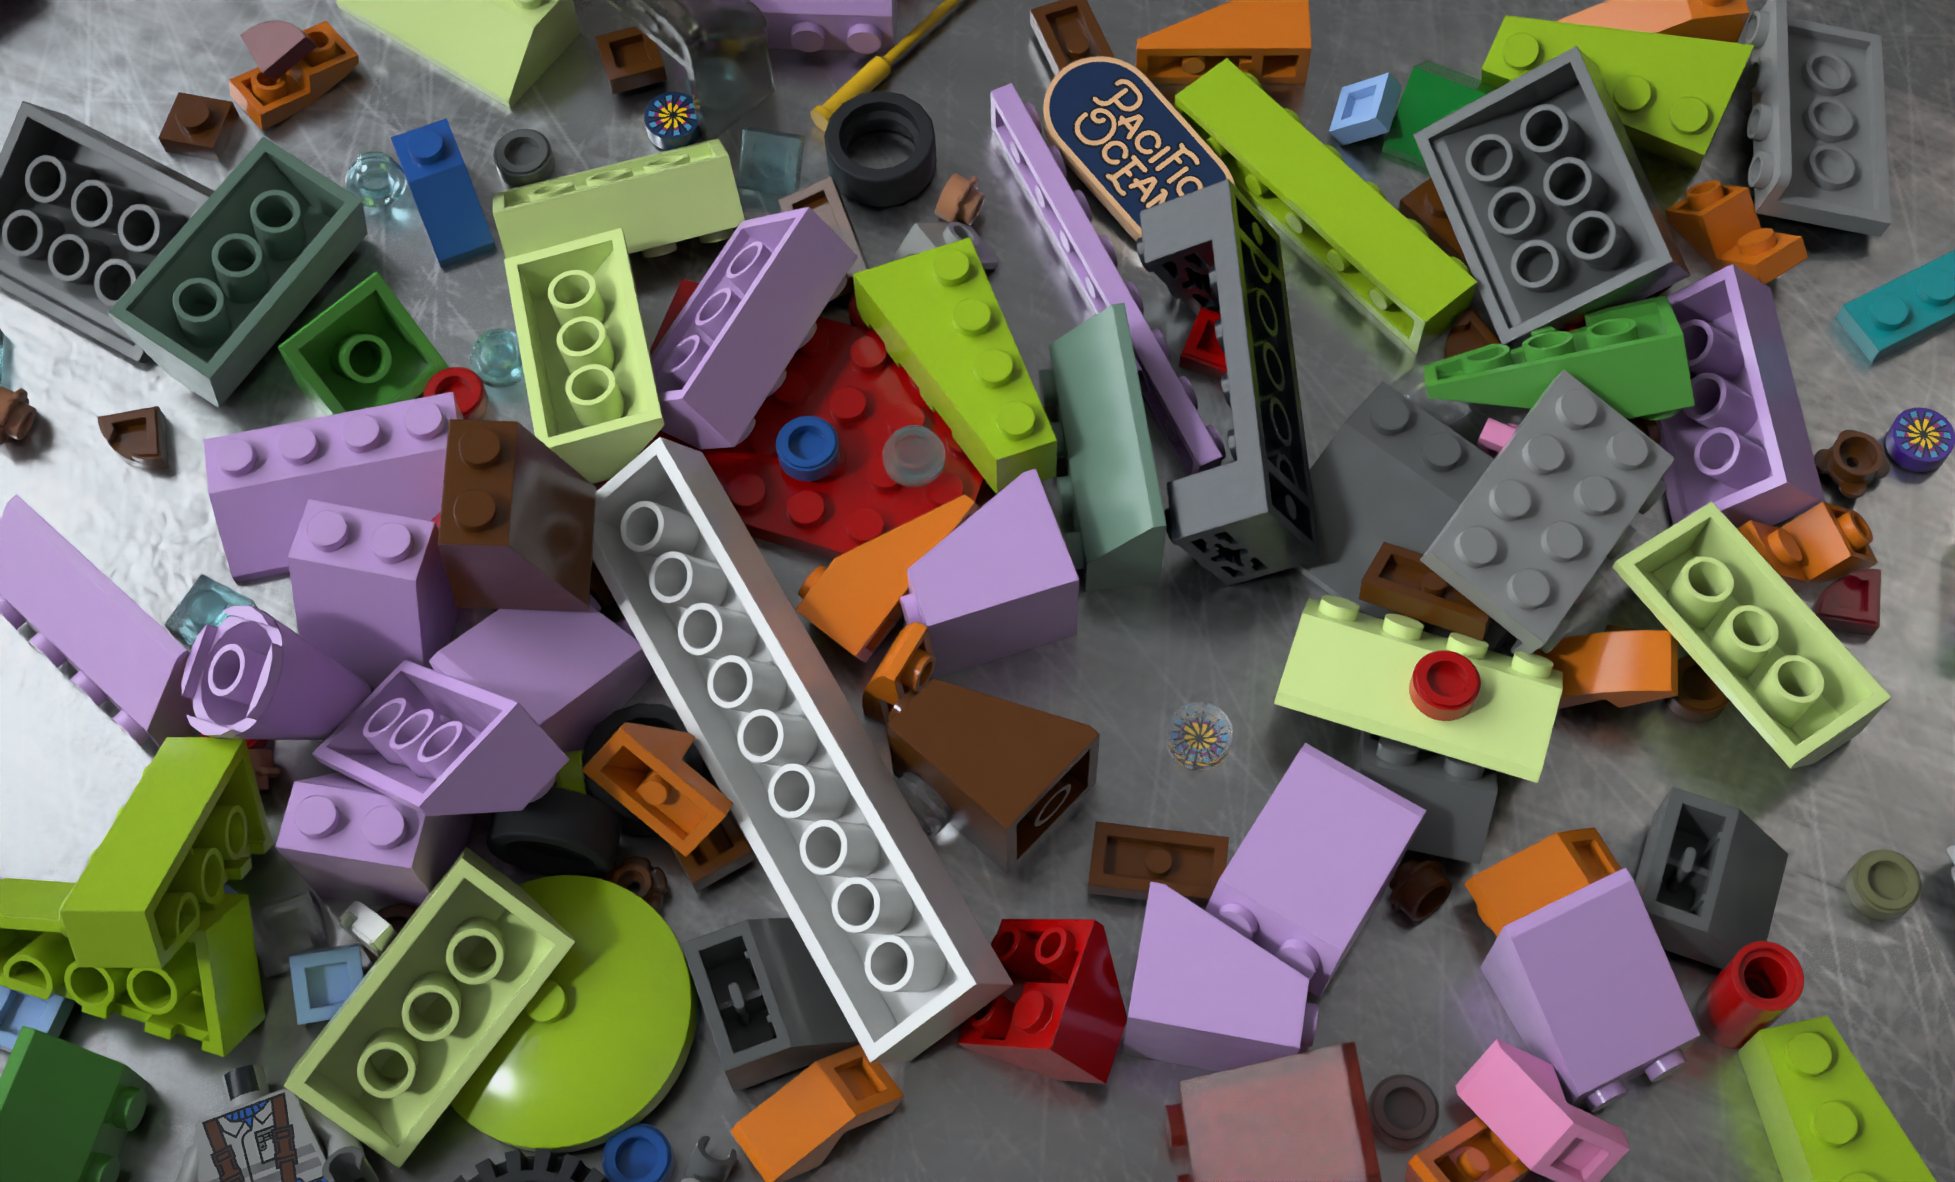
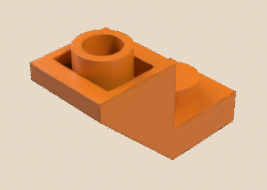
(1726, 231)
(1814, 546)
(1540, 876)
(812, 1112)

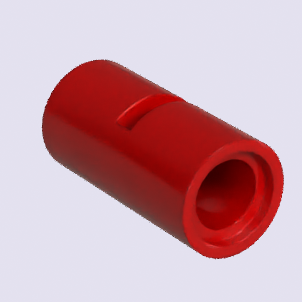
(1750, 993)

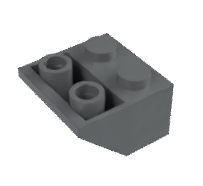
(1452, 791)
(1708, 878)
(765, 1000)

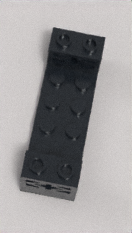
(1259, 508)

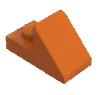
(648, 777)
(1467, 1155)

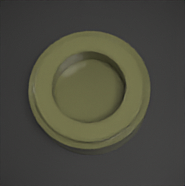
(1883, 884)

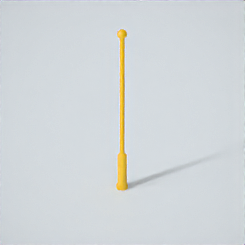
(878, 68)

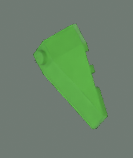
(1624, 355)

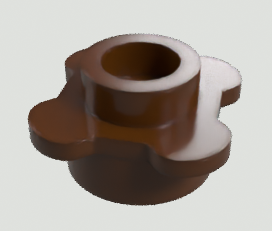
(1861, 450)

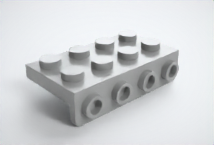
(1817, 123)
(1550, 513)

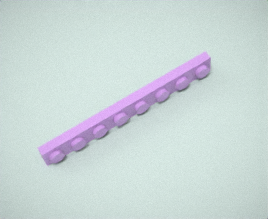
(1094, 266)

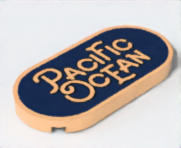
(1125, 139)

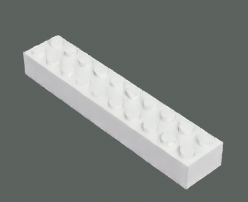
(791, 757)

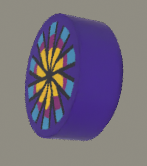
(1920, 439)

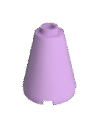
(266, 682)

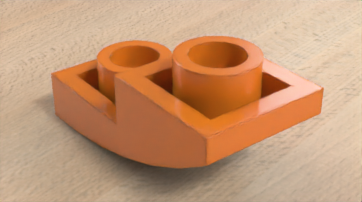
(300, 86)
(1616, 667)
(903, 669)

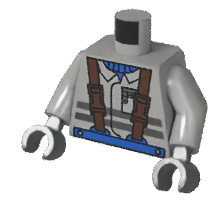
(271, 1139)

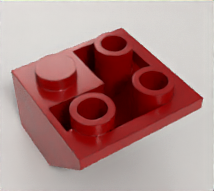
(1063, 1005)

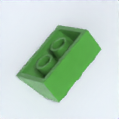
(65, 1111)

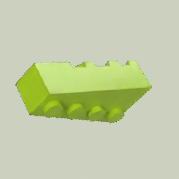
(1662, 85)
(960, 353)
(167, 855)
(201, 992)
(1824, 1109)

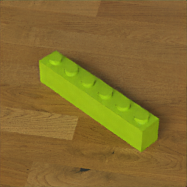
(1328, 207)

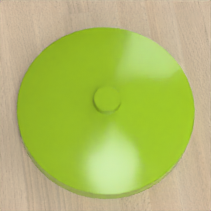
(598, 1033)

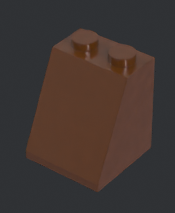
(514, 521)
(993, 763)

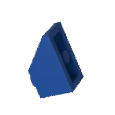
(443, 193)

